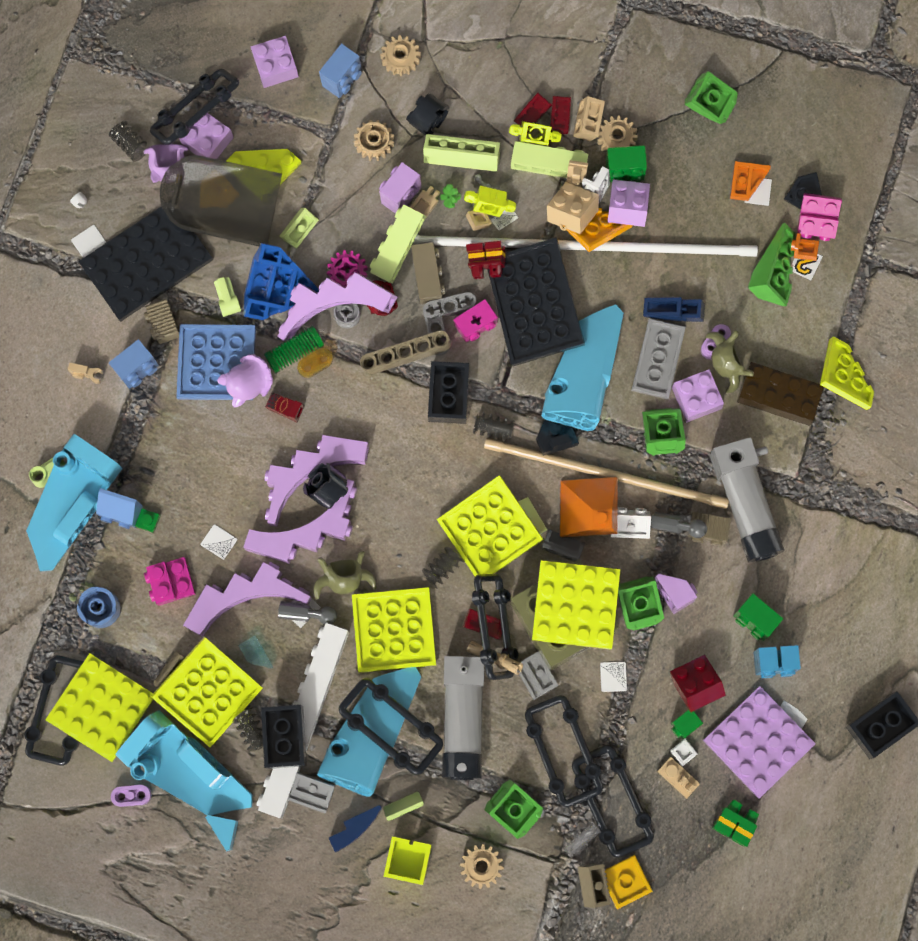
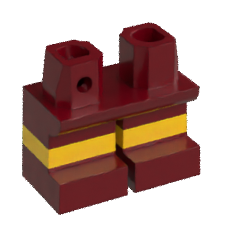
(486, 256)

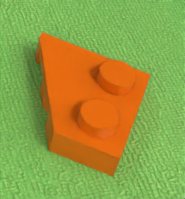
(747, 179)

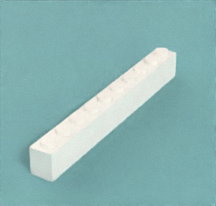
(312, 698)

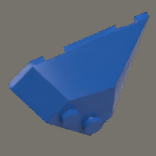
(271, 283)

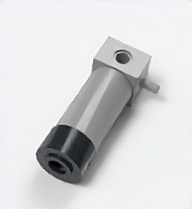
(747, 498)
(463, 718)

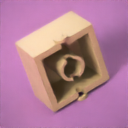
(572, 208)

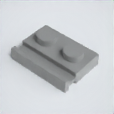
(537, 676)
(311, 792)

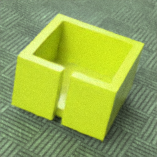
(407, 861)

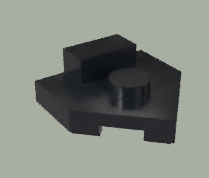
(803, 184)
(555, 437)

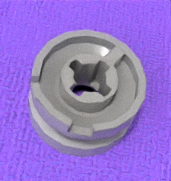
(351, 319)

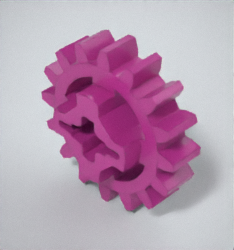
(340, 271)

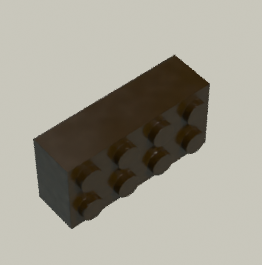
(780, 394)

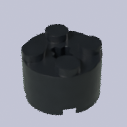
(428, 114)
(326, 485)

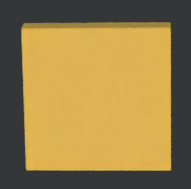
(626, 882)

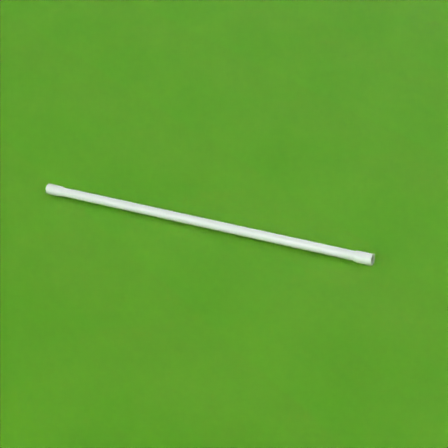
(741, 250)

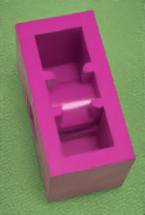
(480, 312)

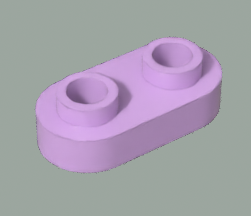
(709, 342)
(131, 795)

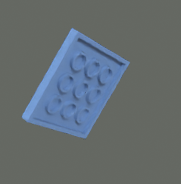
(207, 354)

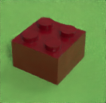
(697, 683)

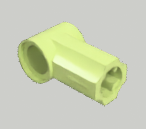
(227, 299)
(45, 469)

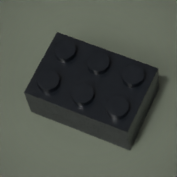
(448, 392)
(883, 725)
(283, 736)

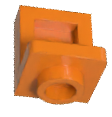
(804, 248)

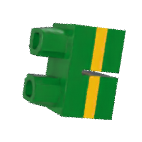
(744, 829)

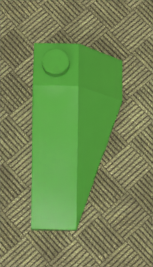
(772, 272)

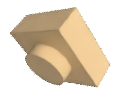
(478, 220)

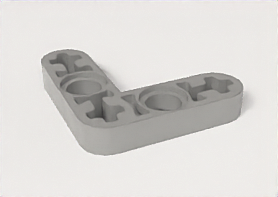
(437, 317)

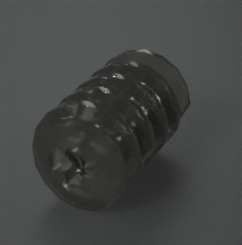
(128, 141)
(494, 427)
(442, 566)
(249, 729)

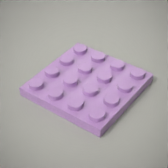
(759, 742)

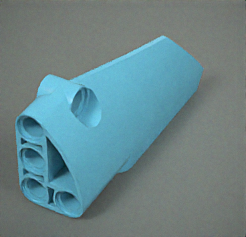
(585, 373)
(69, 499)
(360, 758)
(181, 767)

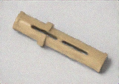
(503, 660)

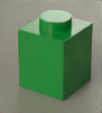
(686, 724)

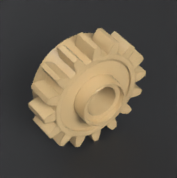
(397, 47)
(617, 127)
(377, 148)
(470, 866)

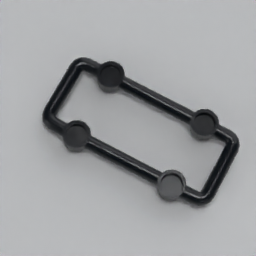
(182, 129)
(501, 597)
(33, 733)
(401, 759)
(592, 770)
(642, 819)

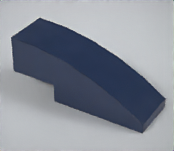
(674, 309)
(354, 828)

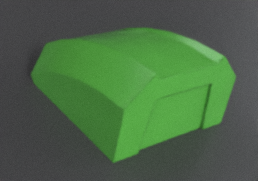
(712, 98)
(663, 431)
(640, 603)
(514, 809)

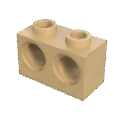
(588, 118)

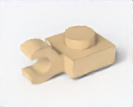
(81, 371)

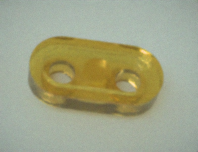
(314, 362)

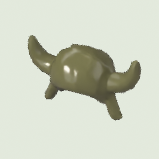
(726, 360)
(343, 576)

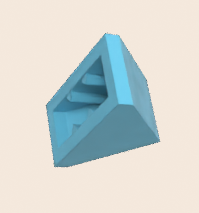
(224, 829)

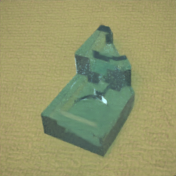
(254, 652)

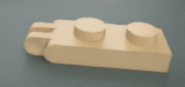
(425, 201)

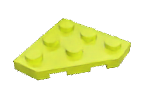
(273, 160)
(845, 375)

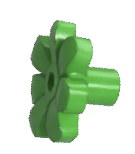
(450, 196)

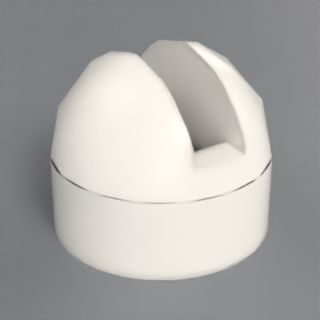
(79, 200)

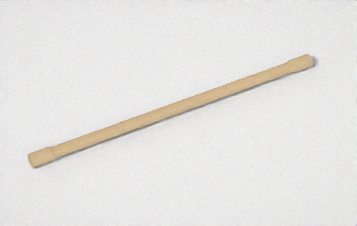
(712, 500)

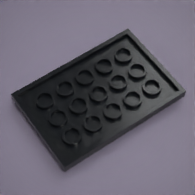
(144, 263)
(536, 303)

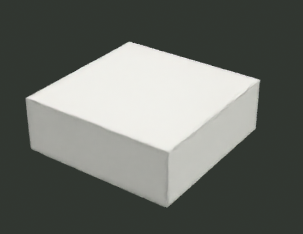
(683, 752)

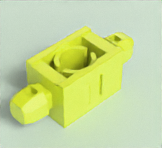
(547, 134)
(490, 201)

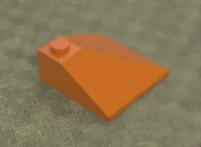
(588, 507)

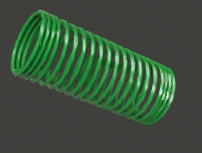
(311, 332)

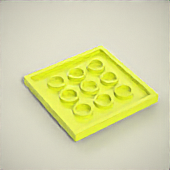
(490, 528)
(576, 604)
(393, 630)
(206, 692)
(100, 707)

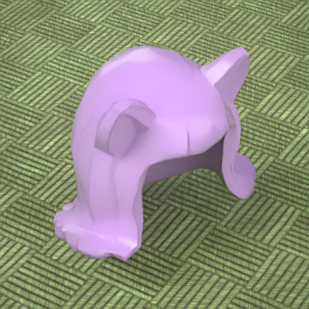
(162, 157)
(247, 379)

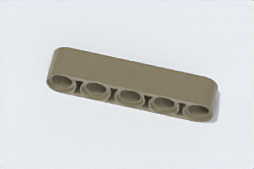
(415, 352)

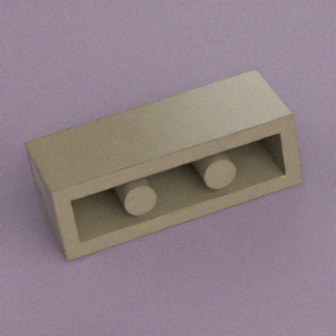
(427, 272)

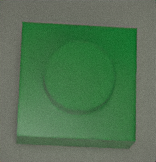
(147, 520)

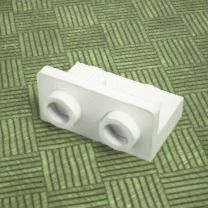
(599, 183)
(633, 523)

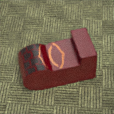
(285, 407)

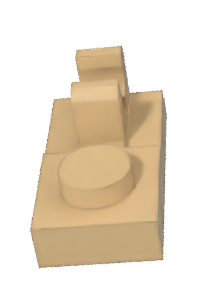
(576, 172)
(678, 777)

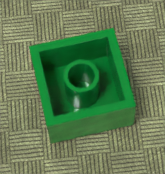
(626, 163)
(757, 618)

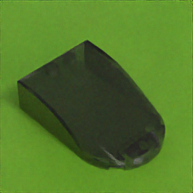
(221, 198)

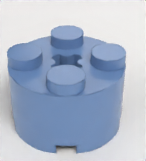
(88, 604)

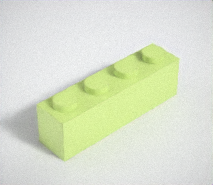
(461, 152)
(544, 159)
(397, 244)

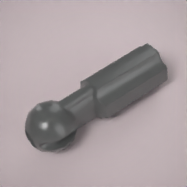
(676, 524)
(304, 613)

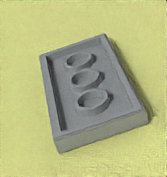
(658, 358)

